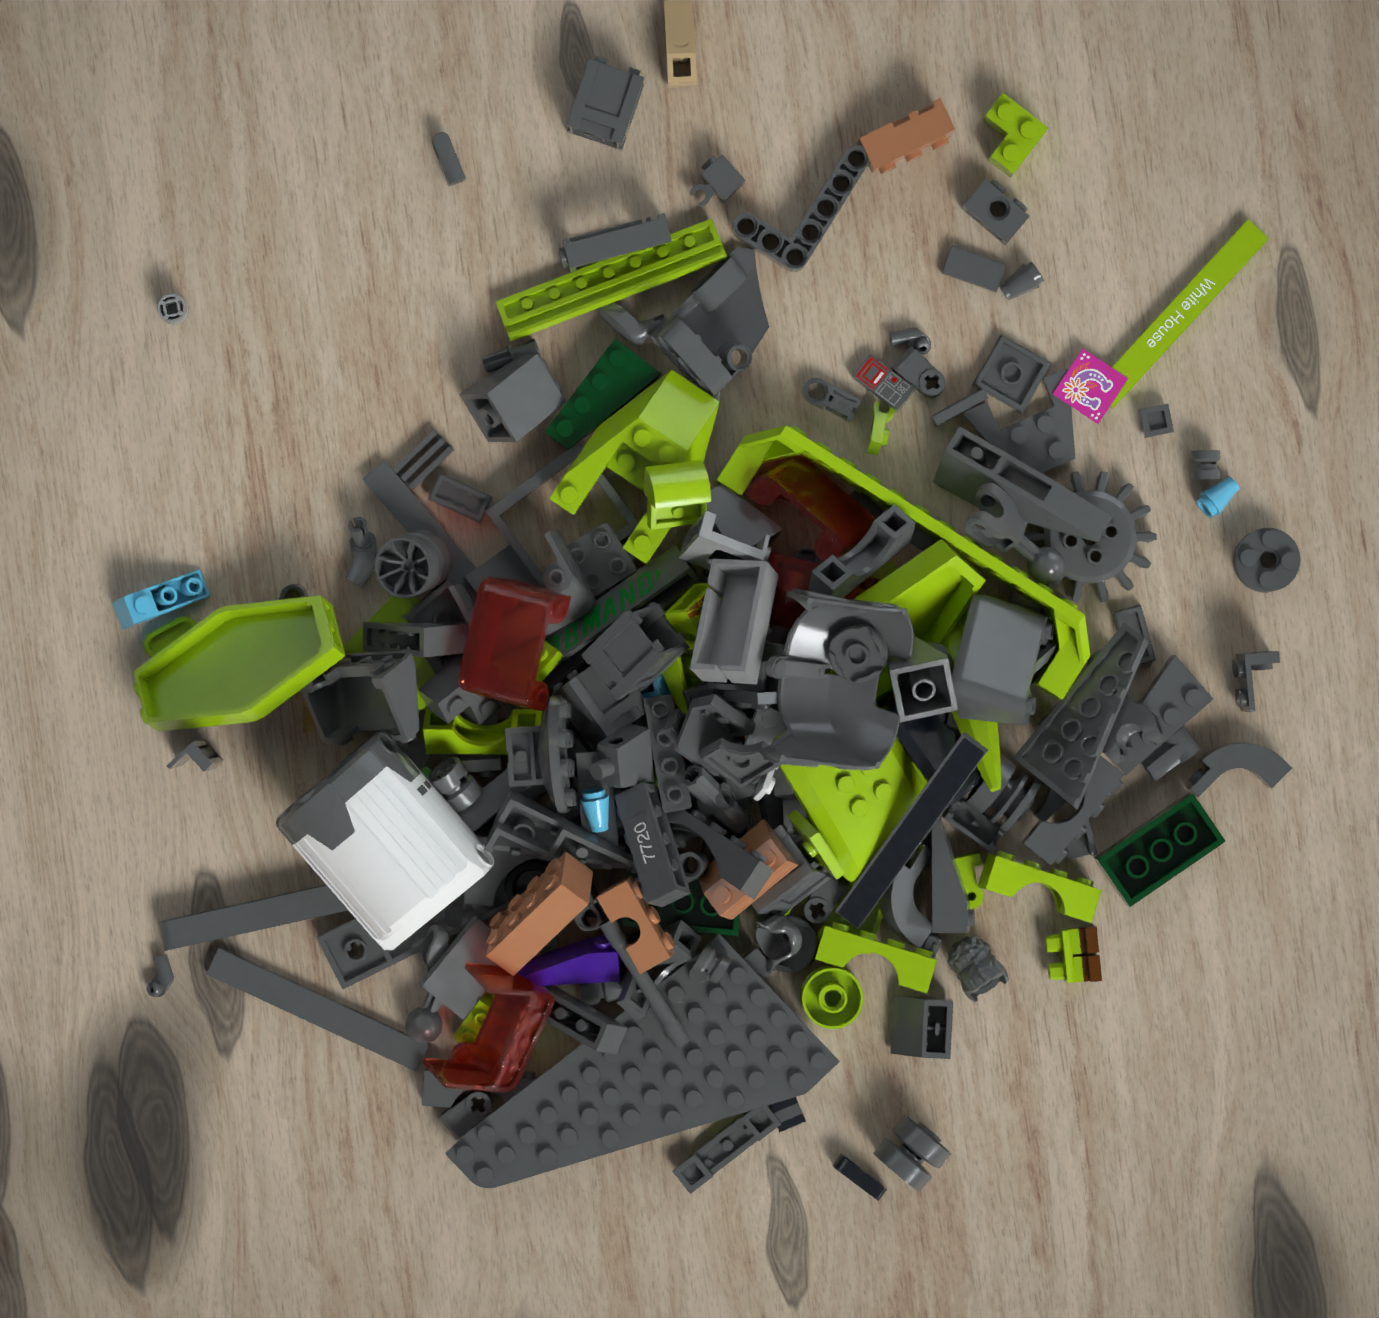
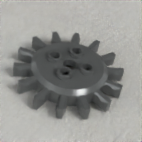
(1114, 551)

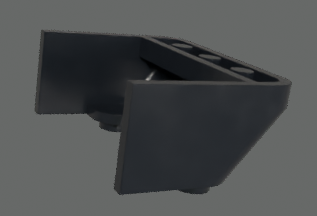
(928, 744)

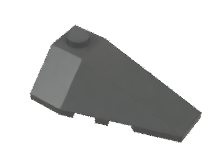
(949, 898)

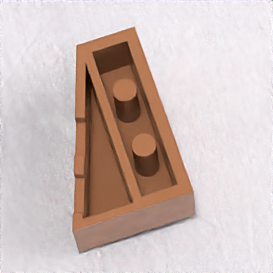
(908, 137)

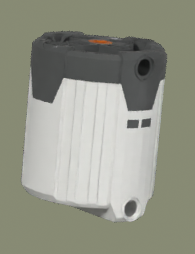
(385, 841)

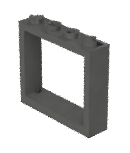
(535, 482)

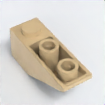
(680, 43)

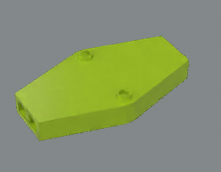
(935, 592)
(238, 663)

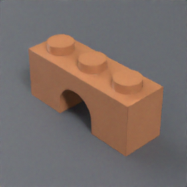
(626, 901)

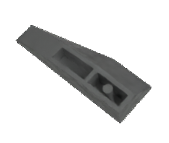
(1039, 499)

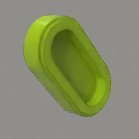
(166, 634)

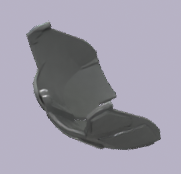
(823, 714)

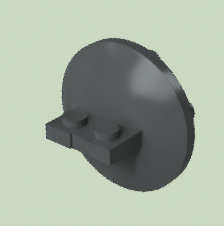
(540, 754)

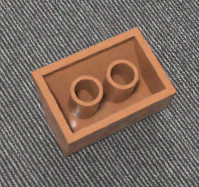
(728, 899)

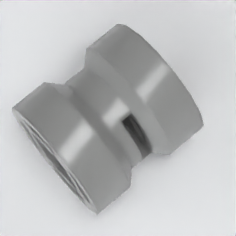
(177, 310)

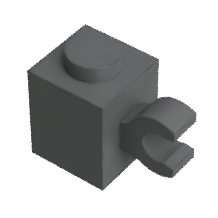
(720, 180)

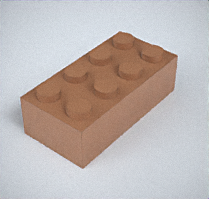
(539, 913)

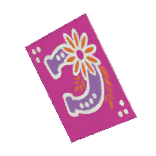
(1090, 386)

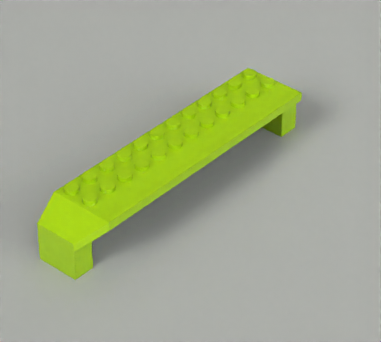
(1070, 624)

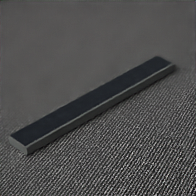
(911, 830)

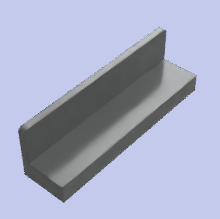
(200, 753)

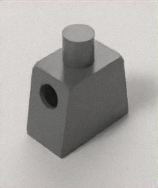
(624, 758)

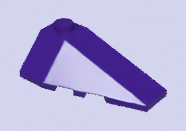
(578, 963)

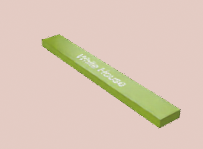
(1188, 305)

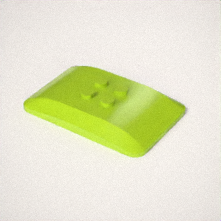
(856, 807)

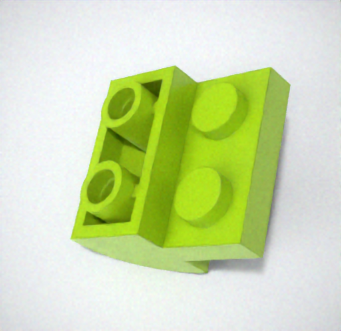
(676, 494)

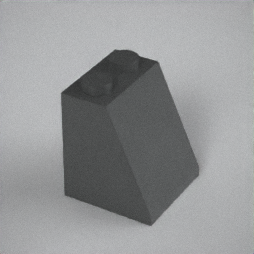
(513, 399)
(738, 521)
(922, 683)

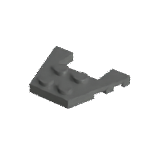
(1039, 440)

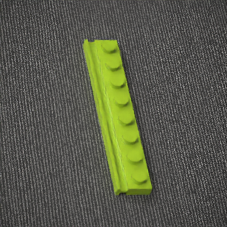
(610, 281)

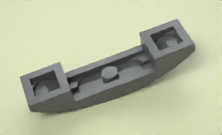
(725, 1147)

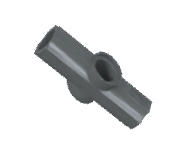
(715, 799)

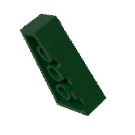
(606, 389)

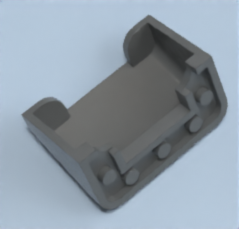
(998, 661)
(365, 695)

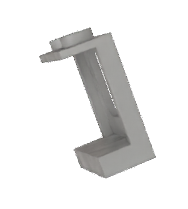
(702, 542)

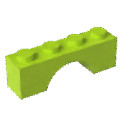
(470, 738)
(1071, 897)
(912, 967)

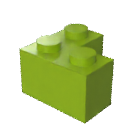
(1020, 131)

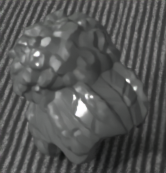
(976, 966)

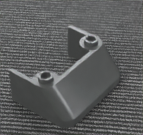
(559, 576)

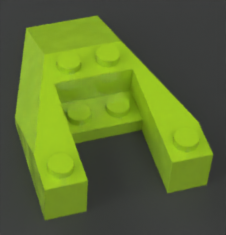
(656, 428)

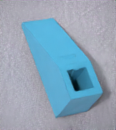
(160, 599)

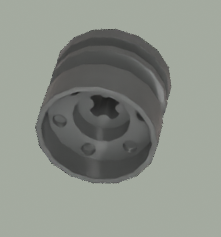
(1010, 800)

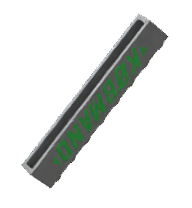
(657, 582)

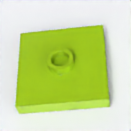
(815, 844)

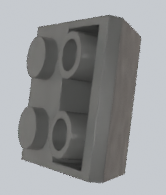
(922, 1027)

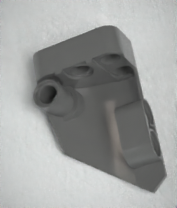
(716, 320)

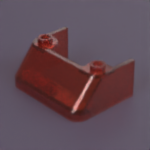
(505, 1038)

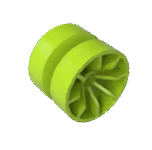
(831, 996)

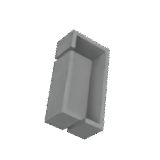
(734, 628)

